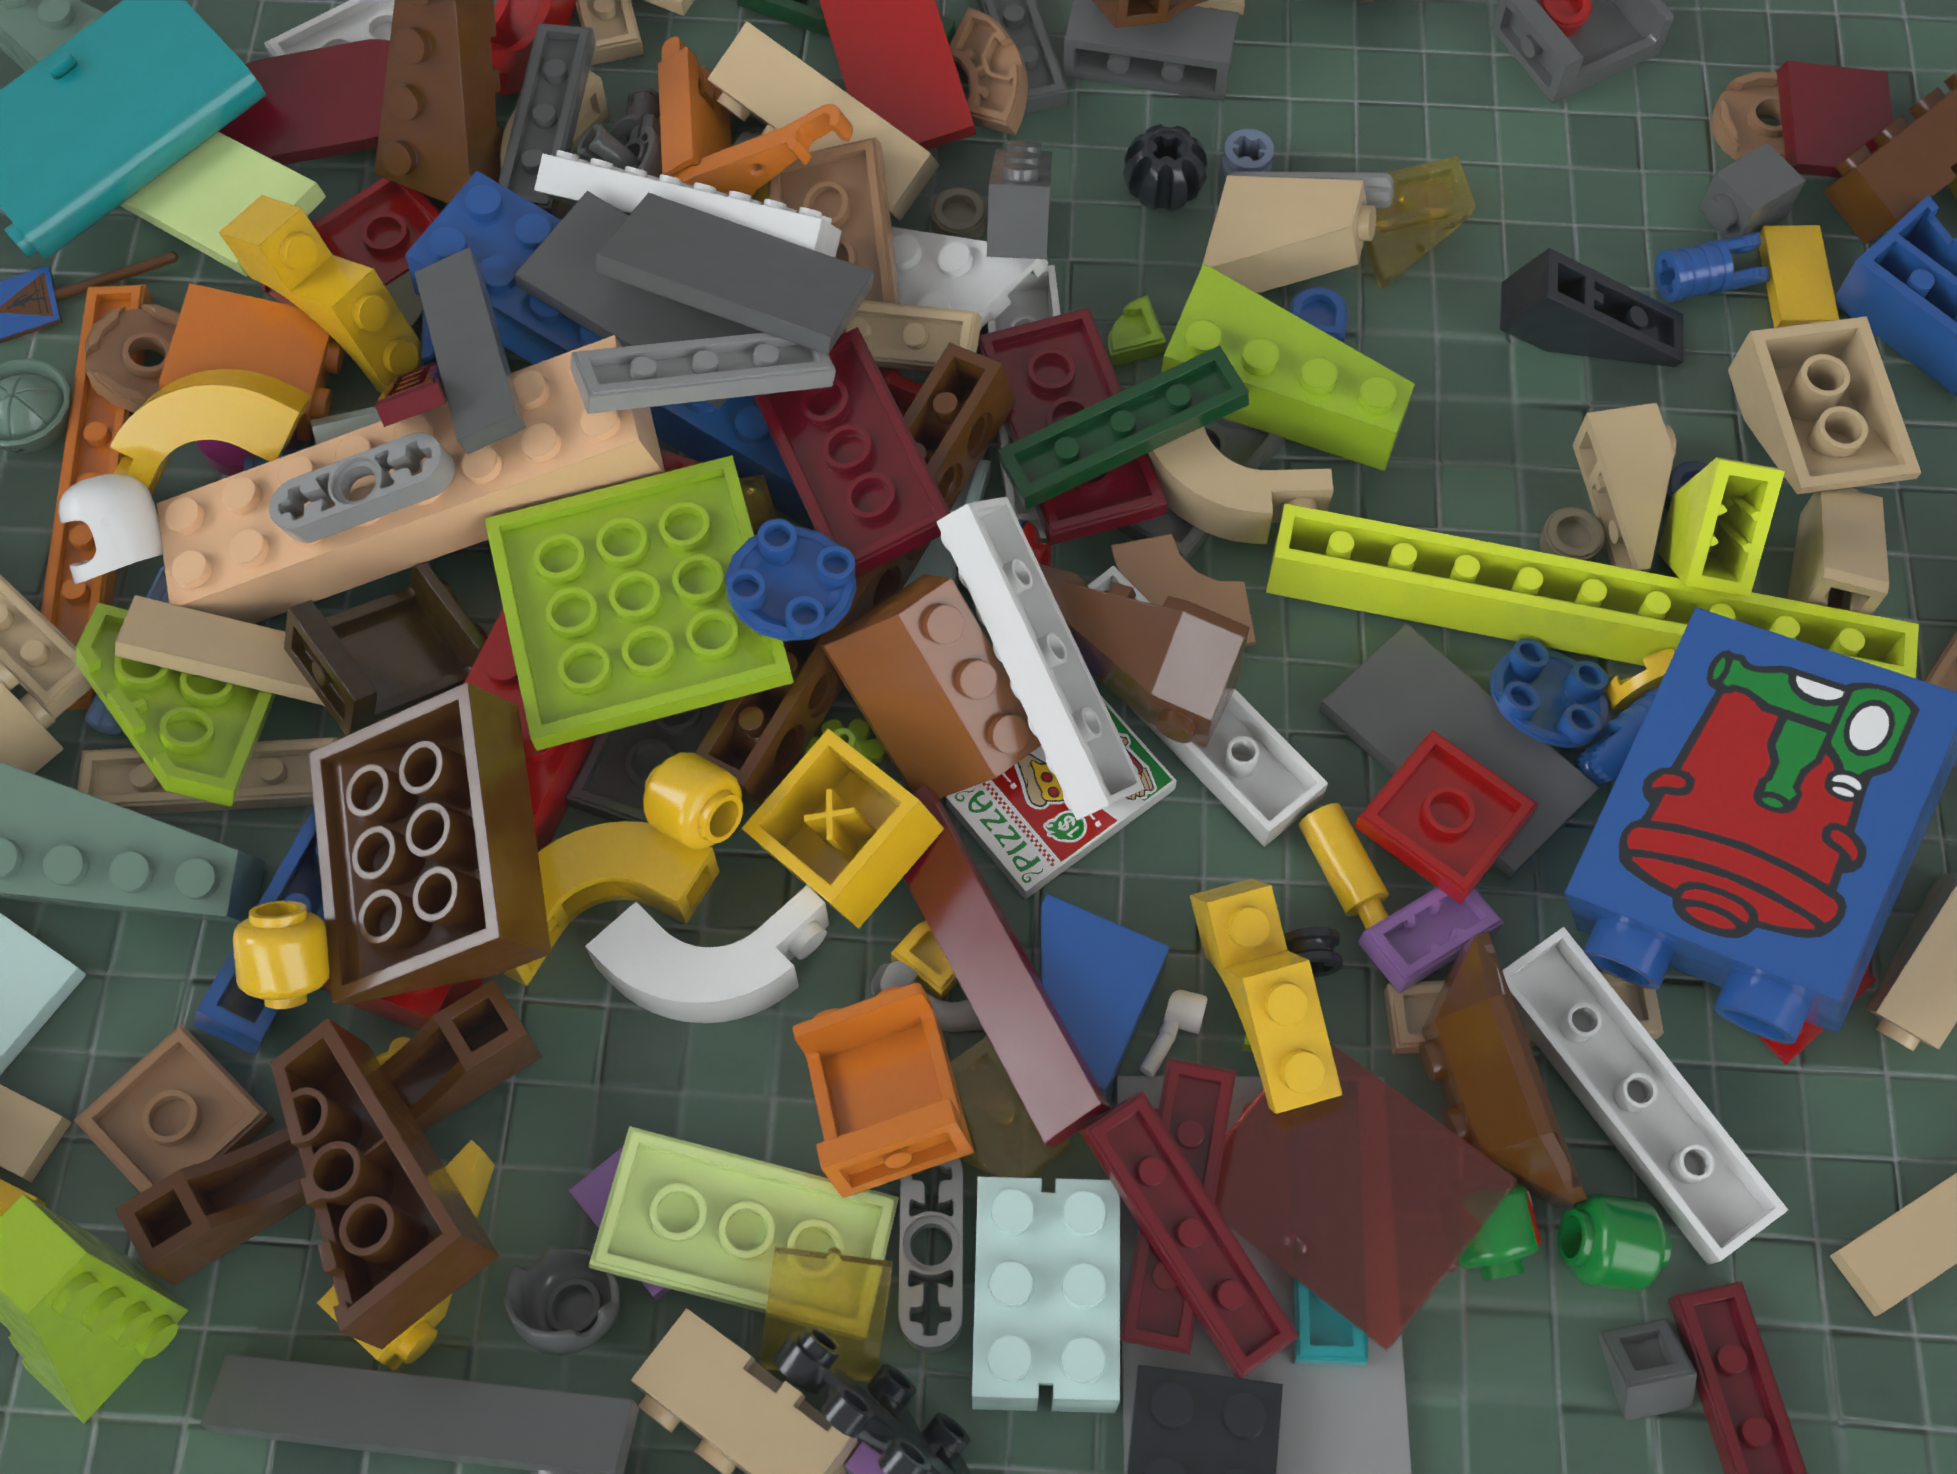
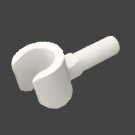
(1183, 1012)

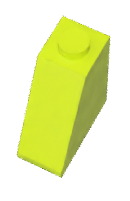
(1721, 525)

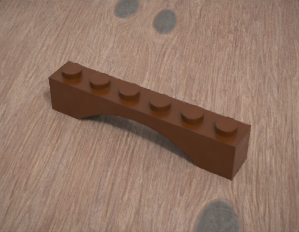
(235, 1196)

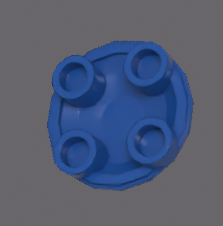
(790, 582)
(1550, 695)

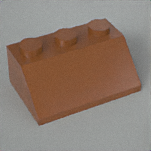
(932, 688)

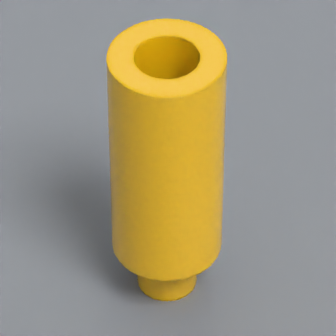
(1345, 863)

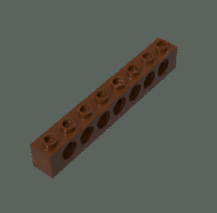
(768, 731)

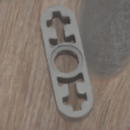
(333, 484)
(949, 1298)

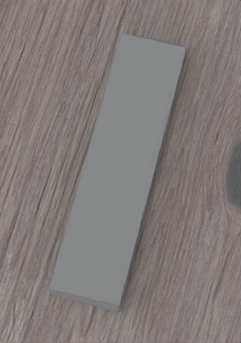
(696, 371)

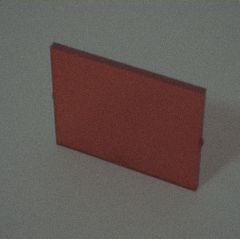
(1358, 1197)

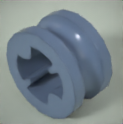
(1250, 144)

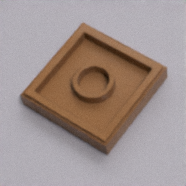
(172, 1112)

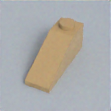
(1627, 472)

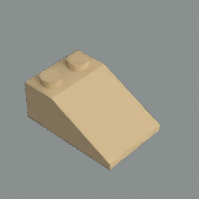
(1823, 405)

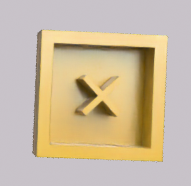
(843, 827)

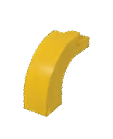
(209, 405)
(618, 864)

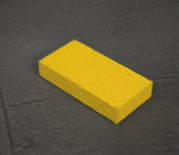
(1799, 275)

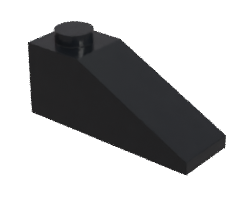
(1585, 313)

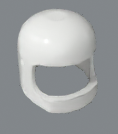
(120, 519)

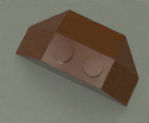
(1493, 1079)

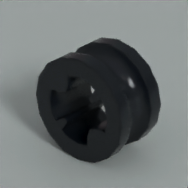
(1318, 947)

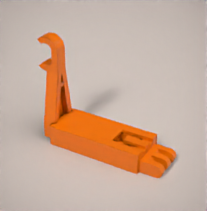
(698, 130)

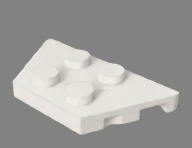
(957, 273)

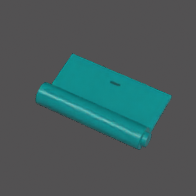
(112, 117)

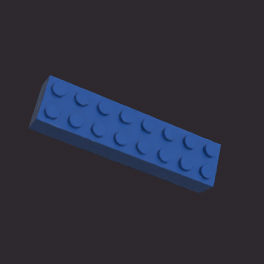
(503, 235)

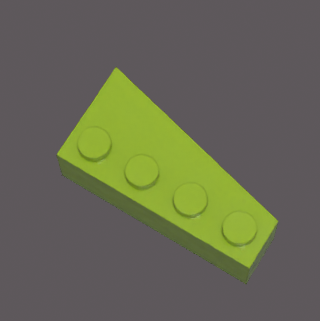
(1295, 374)
(78, 1307)

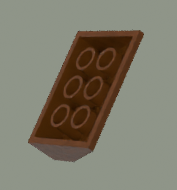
(428, 848)

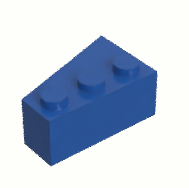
(1910, 292)

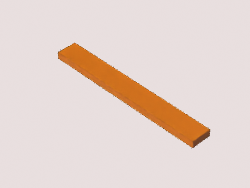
(86, 454)

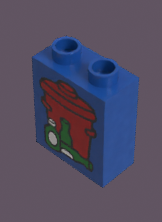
(1764, 824)

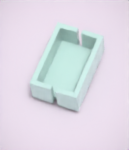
(1047, 1295)

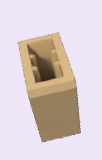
(1288, 229)
(1841, 552)
(1921, 982)

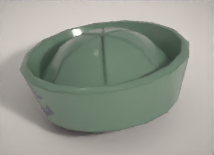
(32, 405)

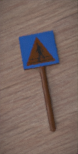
(31, 299)

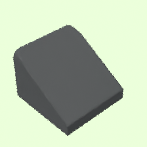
(1648, 1369)

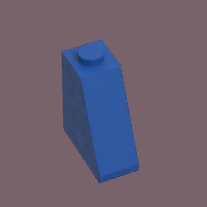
(1097, 982)

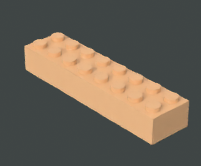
(240, 565)

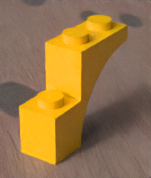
(343, 297)
(1270, 991)

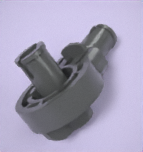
(633, 139)

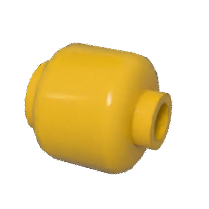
(692, 801)
(281, 954)

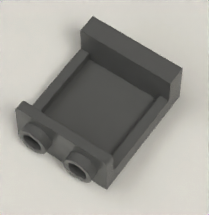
(1609, 42)

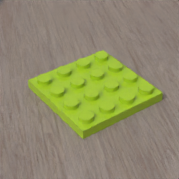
(626, 603)

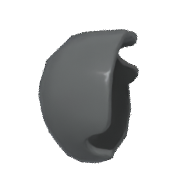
(561, 1301)

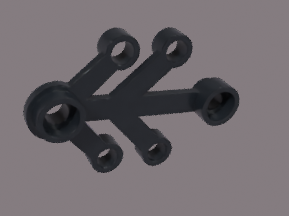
(811, 1363)

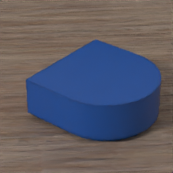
(1321, 309)

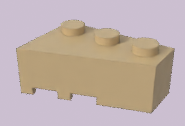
(736, 1406)

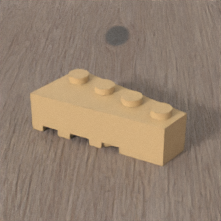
(777, 88)

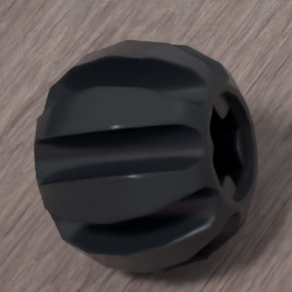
(1165, 167)

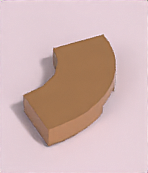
(993, 70)
(1160, 572)

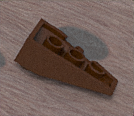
(1163, 661)

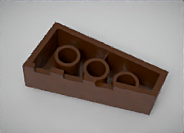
(1903, 170)

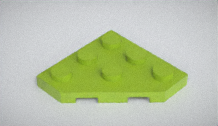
(183, 725)

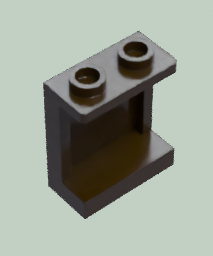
(385, 651)

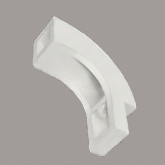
(709, 982)

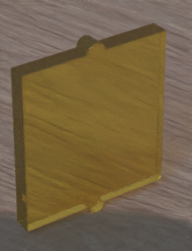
(835, 1294)

